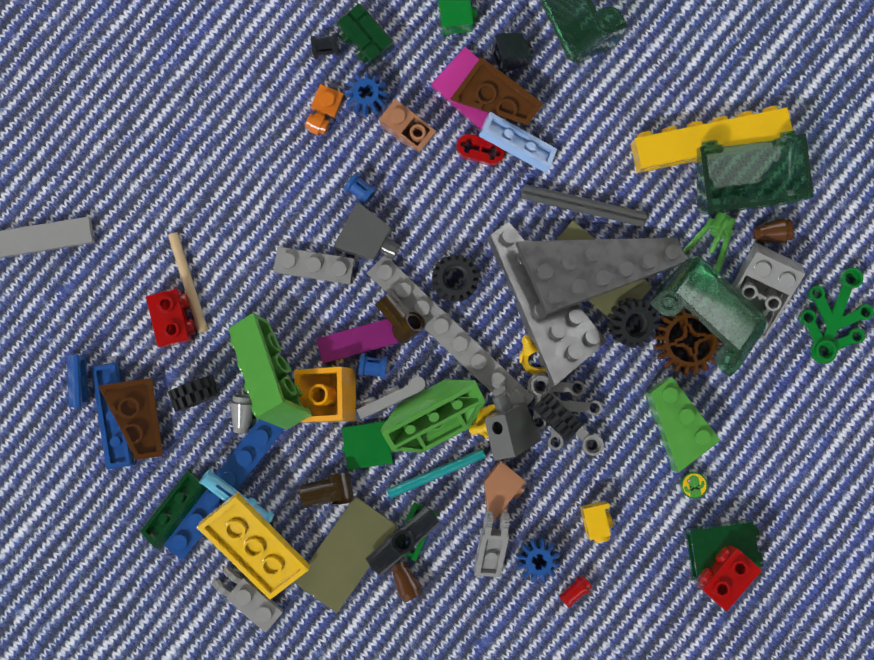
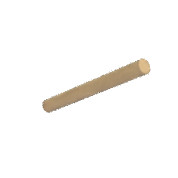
(188, 282)

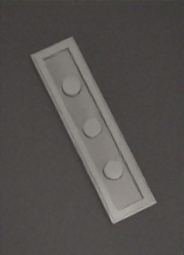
(46, 237)

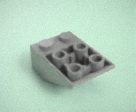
(768, 282)

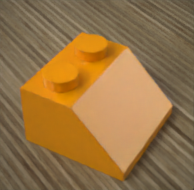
(328, 393)

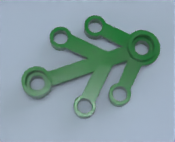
(833, 319)

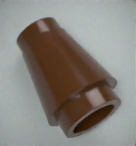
(775, 231)
(406, 583)

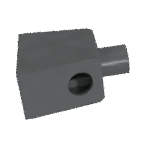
(366, 236)
(510, 428)

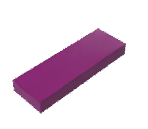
(356, 341)

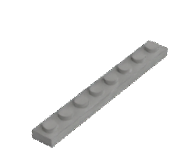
(449, 333)

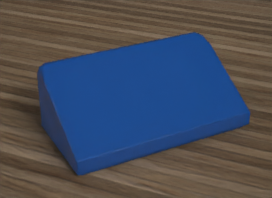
(77, 381)

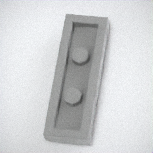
(314, 265)

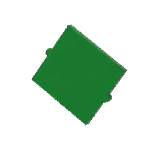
(365, 446)

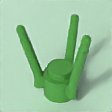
(721, 229)

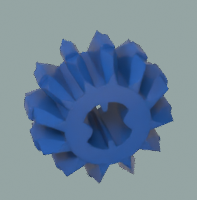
(364, 86)
(529, 565)

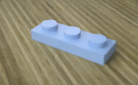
(517, 142)

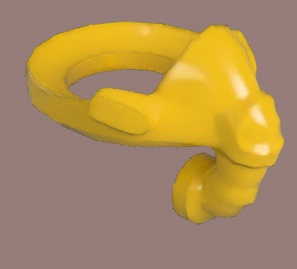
(528, 349)
(479, 425)

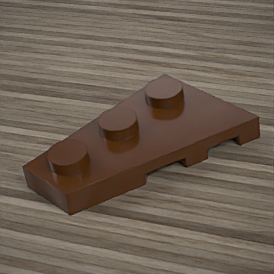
(494, 92)
(136, 415)

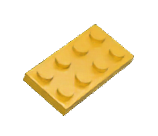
(253, 546)

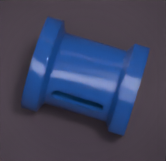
(360, 188)
(372, 366)

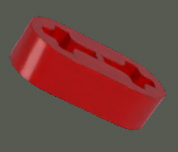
(478, 156)

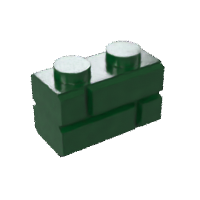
(364, 35)

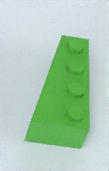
(266, 373)

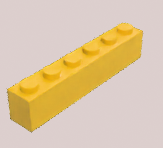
(680, 145)

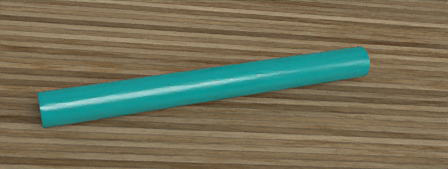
(436, 473)

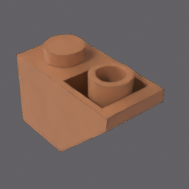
(406, 126)
(500, 487)

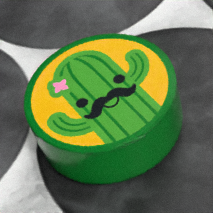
(693, 485)

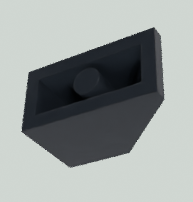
(511, 51)

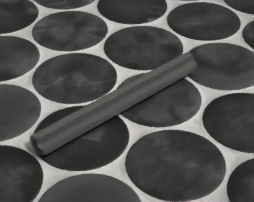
(584, 205)

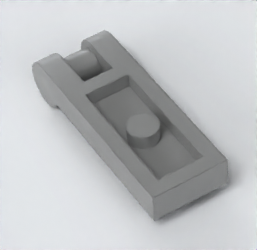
(392, 396)

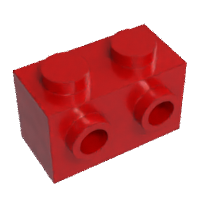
(170, 318)
(728, 577)

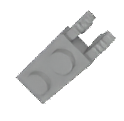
(492, 546)
(249, 599)

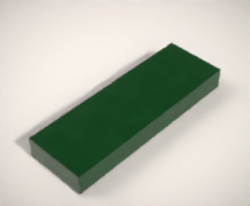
(173, 509)

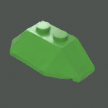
(433, 416)

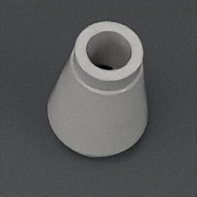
(241, 413)

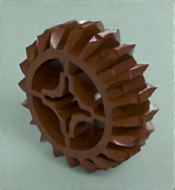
(691, 351)

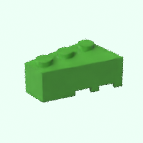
(680, 424)

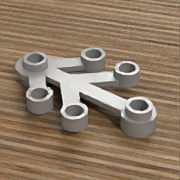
(572, 406)

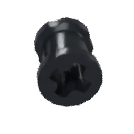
(325, 46)

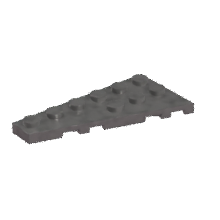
(584, 269)
(560, 338)

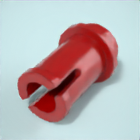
(576, 591)

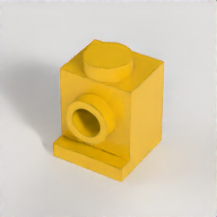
(597, 521)

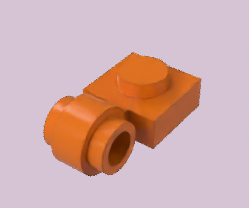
(326, 104)

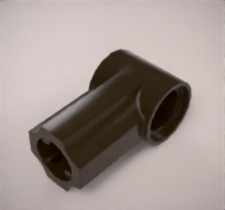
(405, 323)
(334, 490)

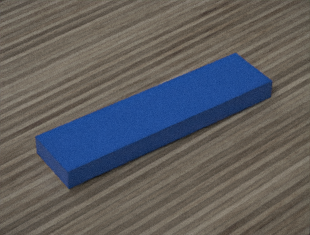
(115, 448)

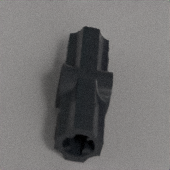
(390, 552)

